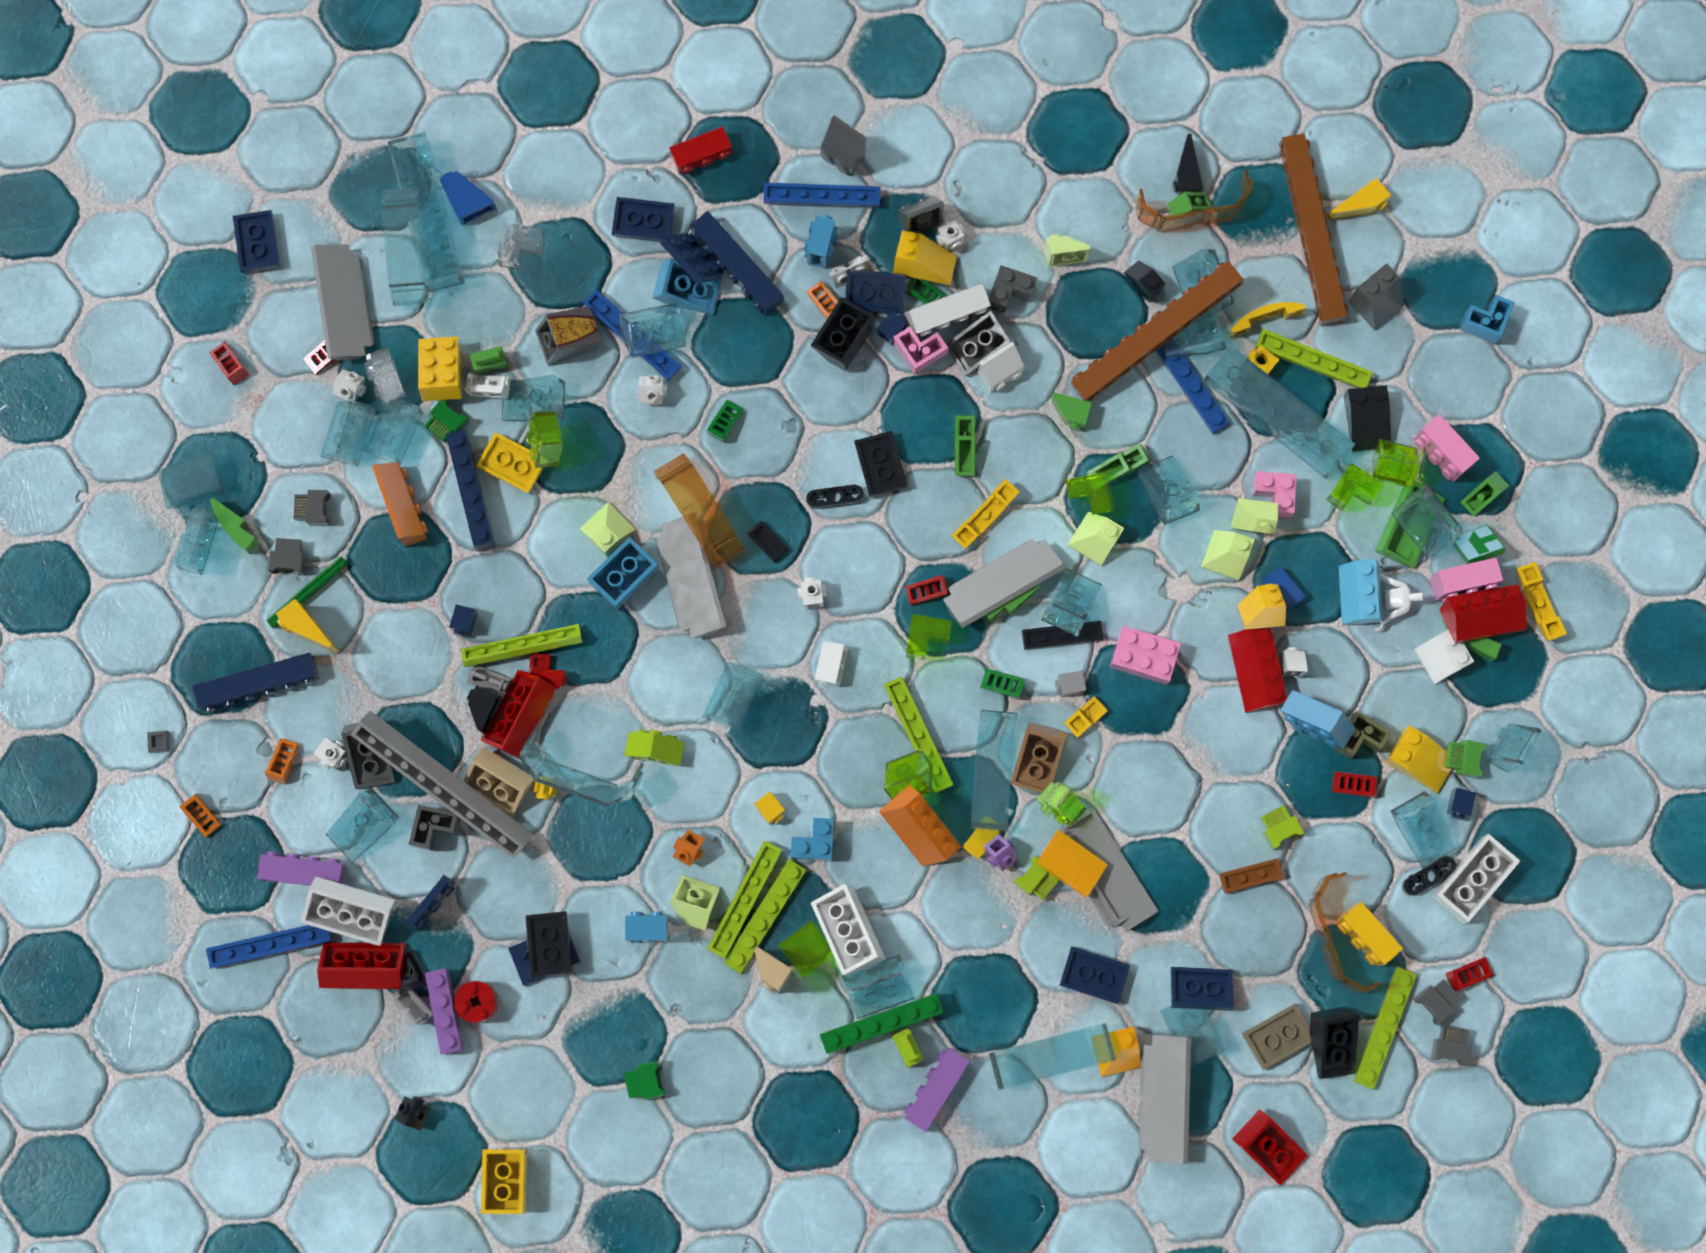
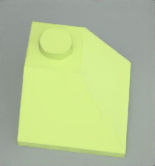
(1065, 250)
(1255, 516)
(607, 529)
(1095, 537)
(1227, 553)
(694, 901)

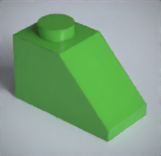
(1189, 202)
(1071, 410)
(1484, 493)

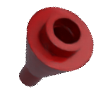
(554, 677)

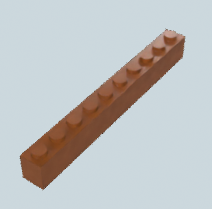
(1313, 230)
(1157, 332)

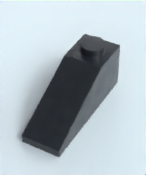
(1188, 173)

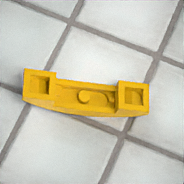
(1288, 310)
(985, 514)
(1539, 603)

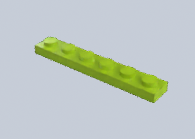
(1314, 359)
(521, 645)
(917, 731)
(744, 899)
(764, 916)
(1384, 1028)

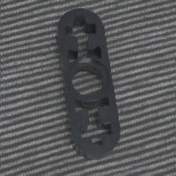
(819, 493)
(1438, 863)

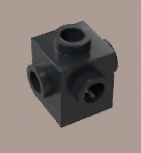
(412, 1112)

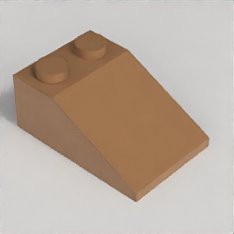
(1038, 757)

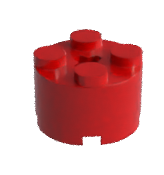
(465, 1006)

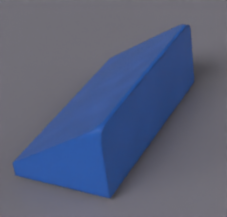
(1290, 592)

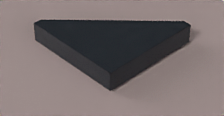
(413, 974)

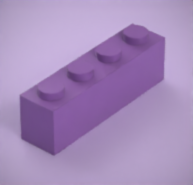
(297, 870)
(444, 1011)
(936, 1090)

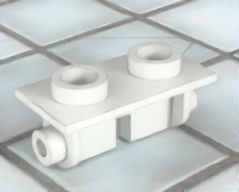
(839, 273)

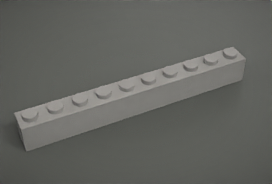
(441, 784)

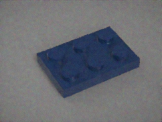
(642, 219)
(256, 241)
(692, 258)
(876, 290)
(431, 903)
(521, 961)
(1094, 975)
(1201, 988)

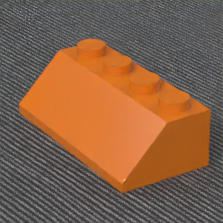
(400, 503)
(919, 827)

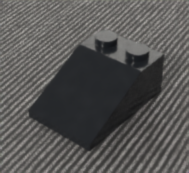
(1368, 416)
(1334, 1041)

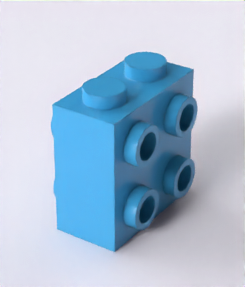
(822, 236)

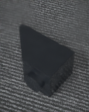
(1145, 280)
(482, 706)

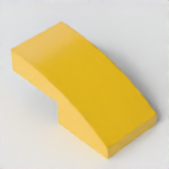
(1085, 716)
(978, 840)

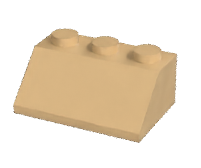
(498, 781)
(772, 971)

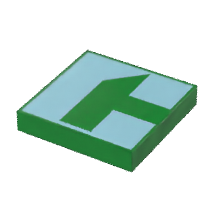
(1479, 545)

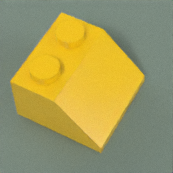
(1263, 608)

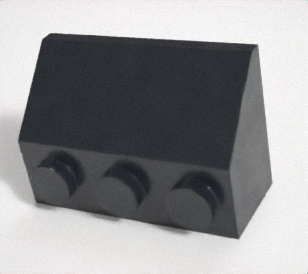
(843, 333)

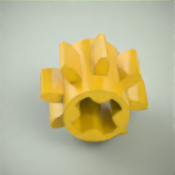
(543, 791)

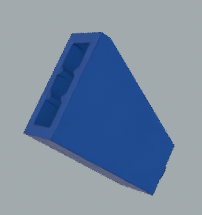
(465, 197)

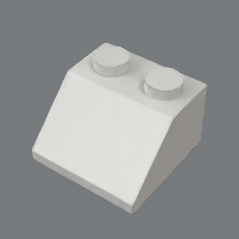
(1001, 367)
(1443, 656)

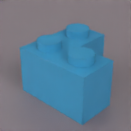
(1490, 323)
(819, 846)
(646, 928)

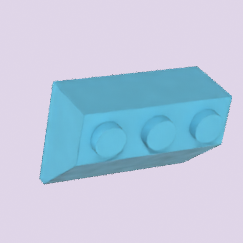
(1360, 592)

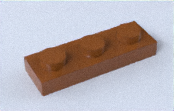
(1251, 875)

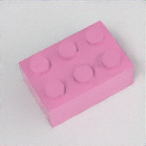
(1445, 448)
(1466, 579)
(1145, 655)

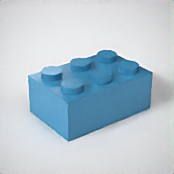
(623, 573)
(1317, 720)

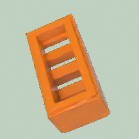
(816, 300)
(282, 778)
(190, 801)

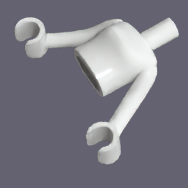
(1398, 599)

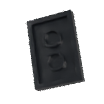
(880, 464)
(548, 944)

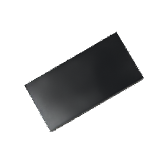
(767, 541)

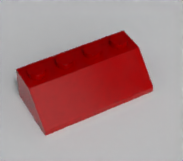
(1485, 613)
(1257, 669)
(518, 713)
(361, 965)

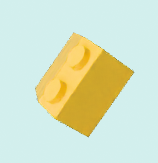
(923, 259)
(297, 620)
(1419, 759)

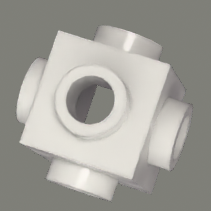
(948, 240)
(349, 385)
(651, 389)
(815, 599)
(329, 748)

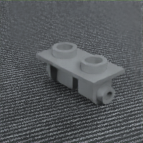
(488, 680)
(419, 1011)

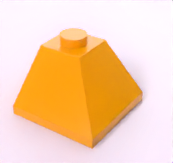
(1125, 1050)

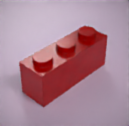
(701, 150)

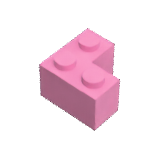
(919, 354)
(1279, 487)

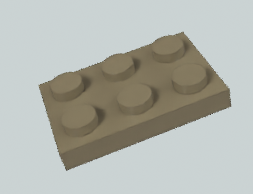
(1278, 1036)

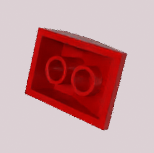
(1269, 1146)

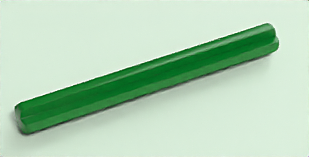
(312, 587)

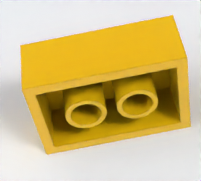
(440, 368)
(1368, 935)
(504, 1181)

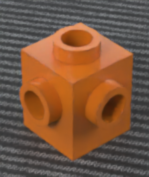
(686, 851)

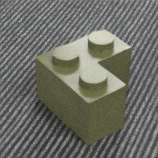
(1367, 733)

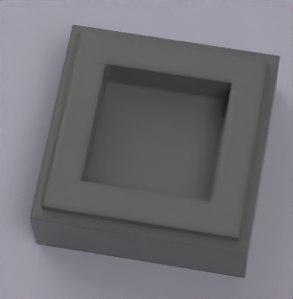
(158, 741)

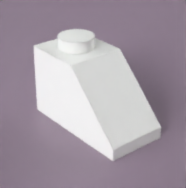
(1293, 663)

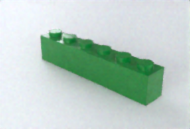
(881, 1023)

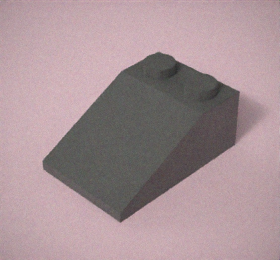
(843, 146)
(921, 216)
(980, 341)
(365, 766)

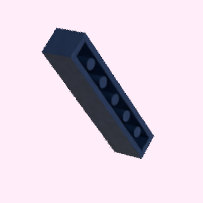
(737, 263)
(470, 490)
(255, 682)

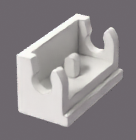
(488, 386)
(831, 663)

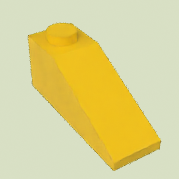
(1364, 201)

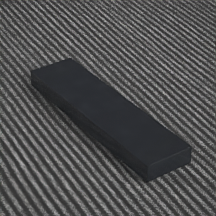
(1053, 637)

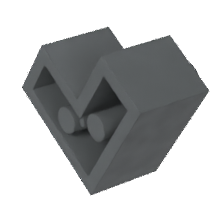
(1008, 284)
(428, 822)

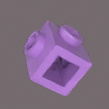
(1000, 852)

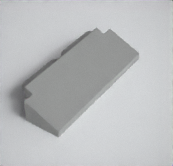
(342, 301)
(689, 580)
(1001, 581)
(1118, 891)
(1165, 1098)

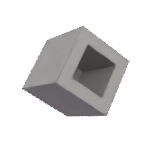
(1070, 683)

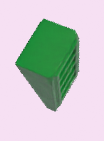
(929, 287)
(716, 433)
(1015, 695)

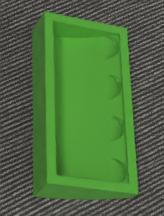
(1395, 542)

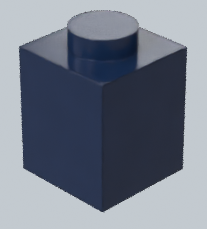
(891, 326)
(463, 620)
(1461, 803)

